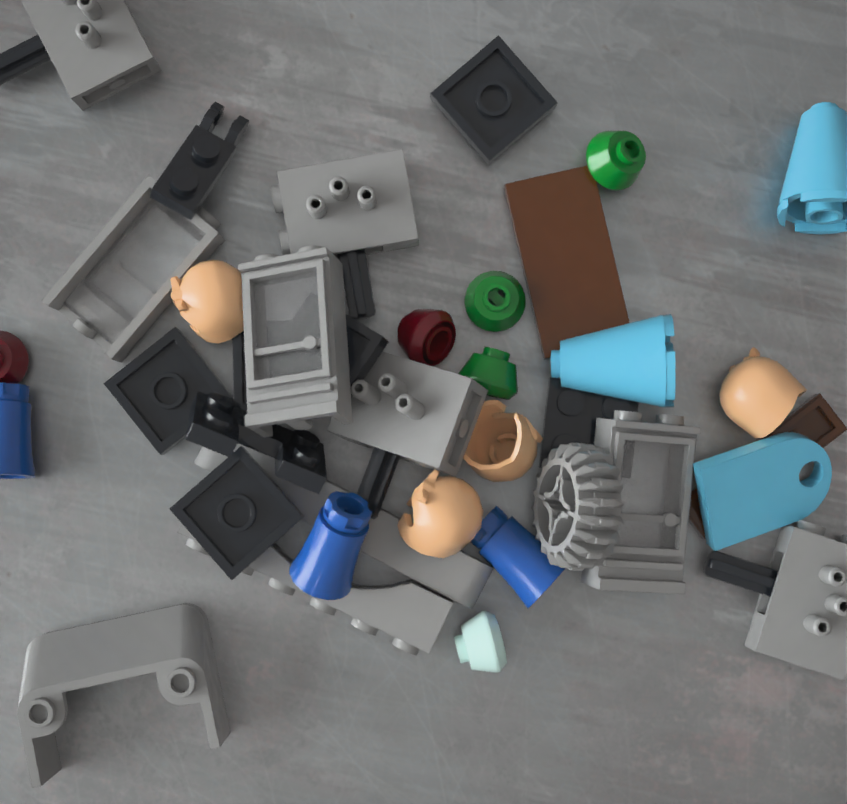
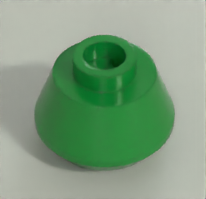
(615, 159)
(506, 310)
(493, 372)

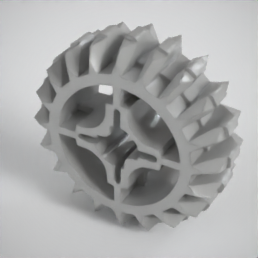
(577, 506)

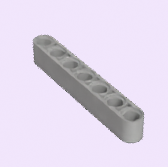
(456, 576)

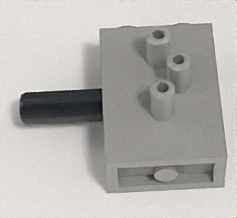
(90, 44)
(351, 209)
(411, 416)
(800, 598)

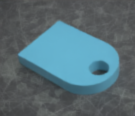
(760, 487)

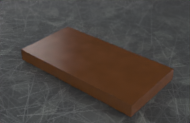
(566, 255)

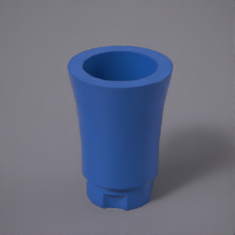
(15, 432)
(332, 548)
(515, 555)

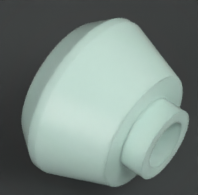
(481, 643)

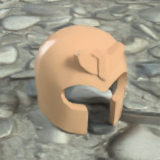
(210, 300)
(759, 394)
(501, 444)
(444, 516)

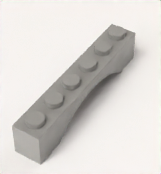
(400, 609)

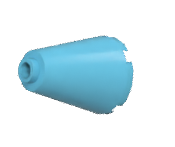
(817, 173)
(621, 362)

